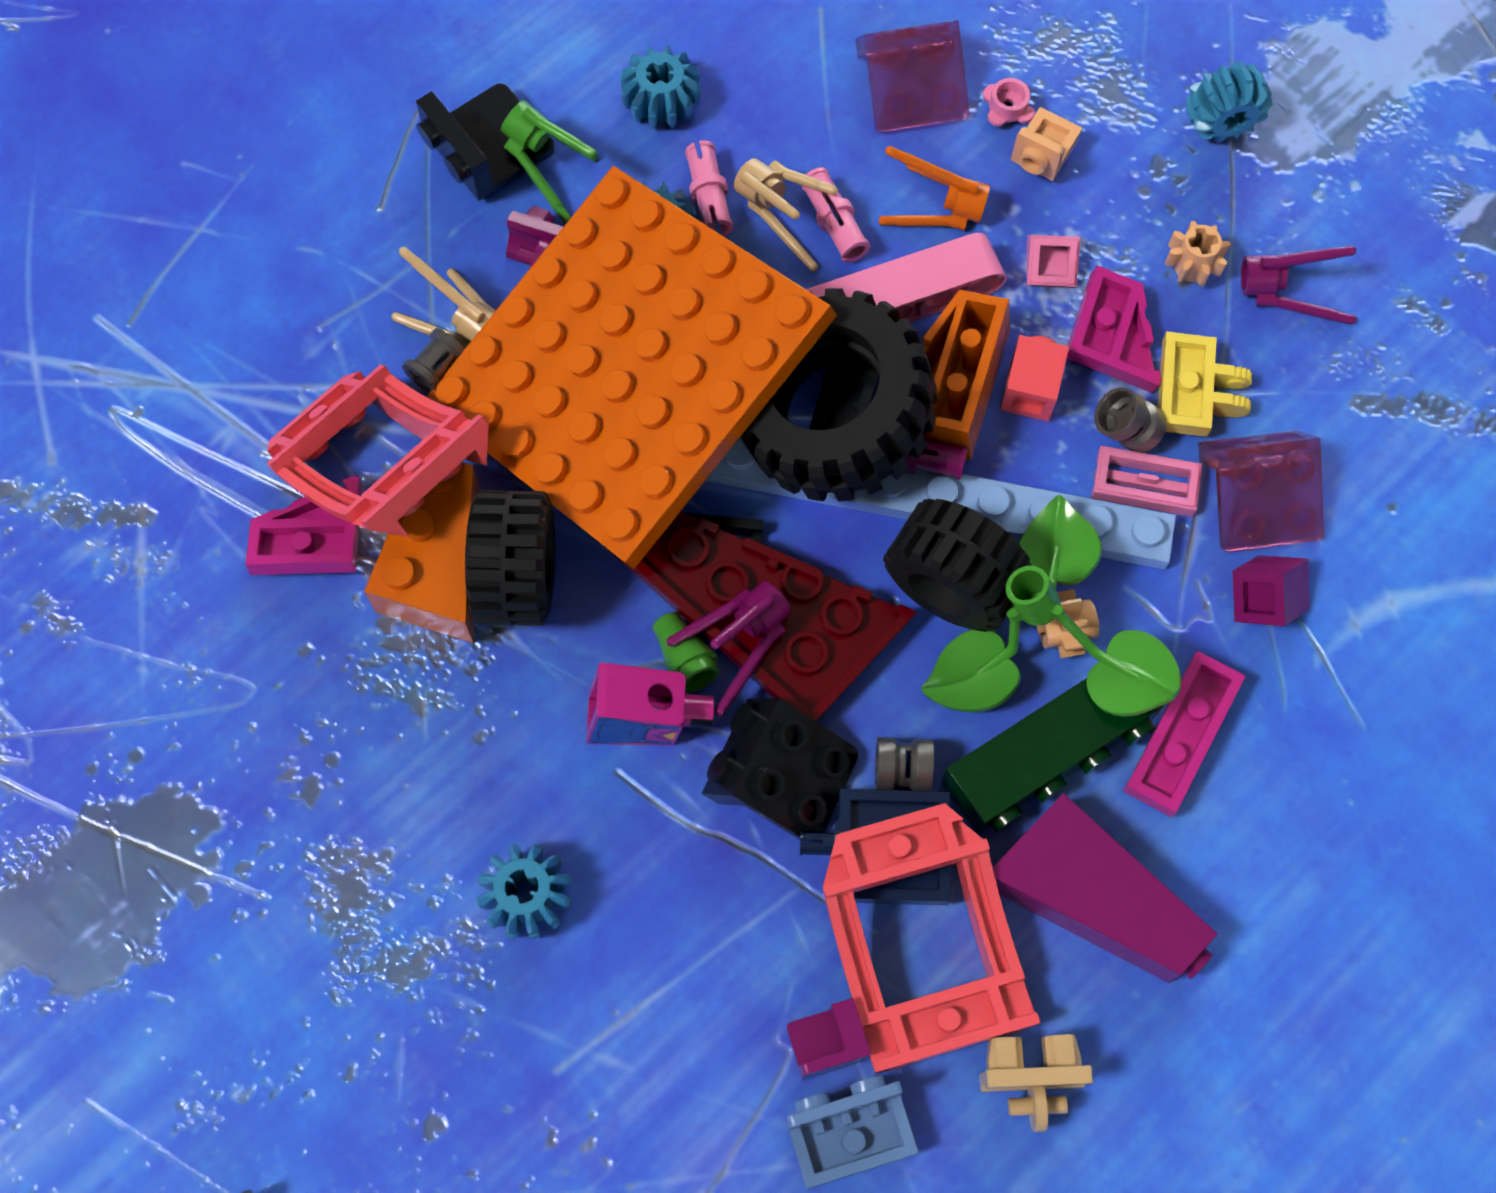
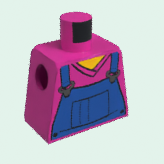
(624, 704)

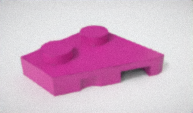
(1113, 330)
(303, 539)

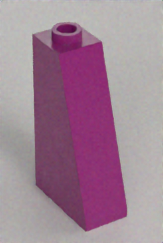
(1101, 893)

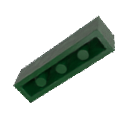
(1037, 756)

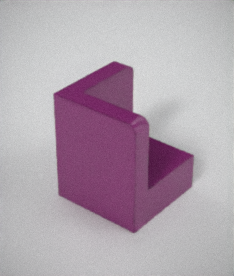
(1271, 590)
(828, 1040)

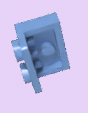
(850, 1132)

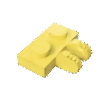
(1189, 382)

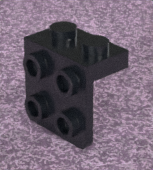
(473, 139)
(781, 766)

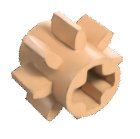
(1197, 253)
(1057, 636)

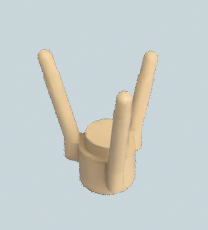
(764, 189)
(468, 317)

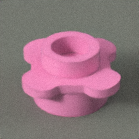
(1008, 91)

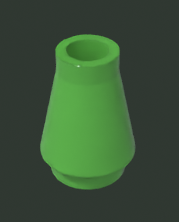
(689, 657)

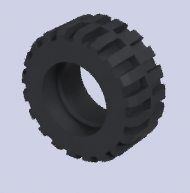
(877, 439)

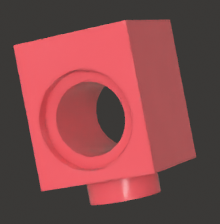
(1034, 377)

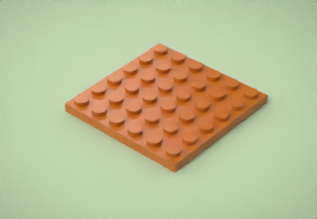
(631, 362)

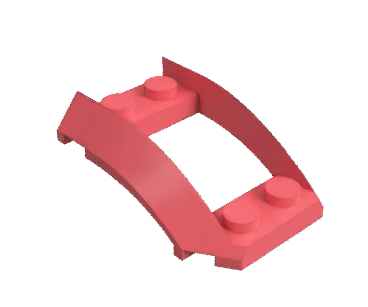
(445, 443)
(949, 1017)

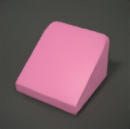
(1052, 260)

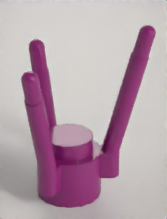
(1268, 273)
(754, 613)

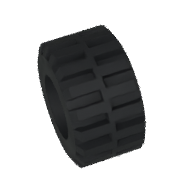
(510, 557)
(955, 564)

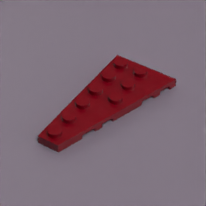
(827, 636)

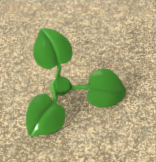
(1063, 548)

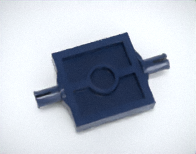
(870, 806)

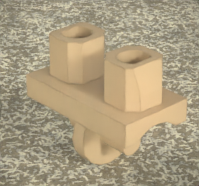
(1060, 1071)

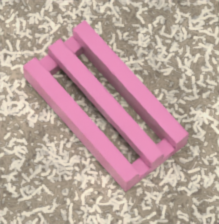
(1143, 498)

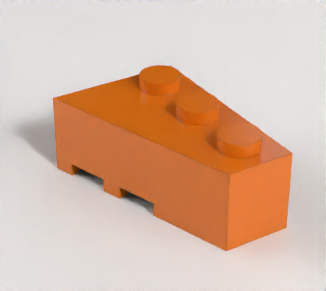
(965, 358)
(424, 574)

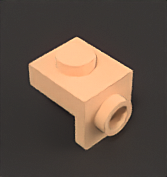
(1045, 144)

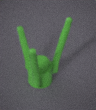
(531, 130)

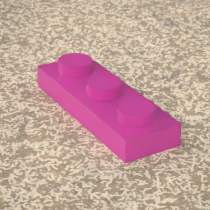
(1184, 734)

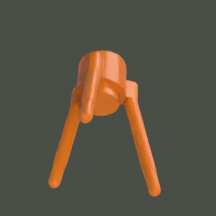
(963, 198)

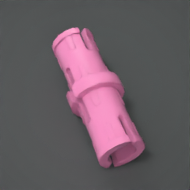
(708, 187)
(847, 237)

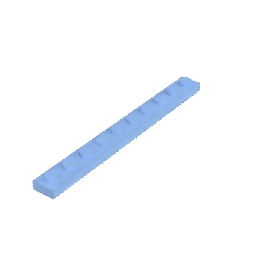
(1124, 531)

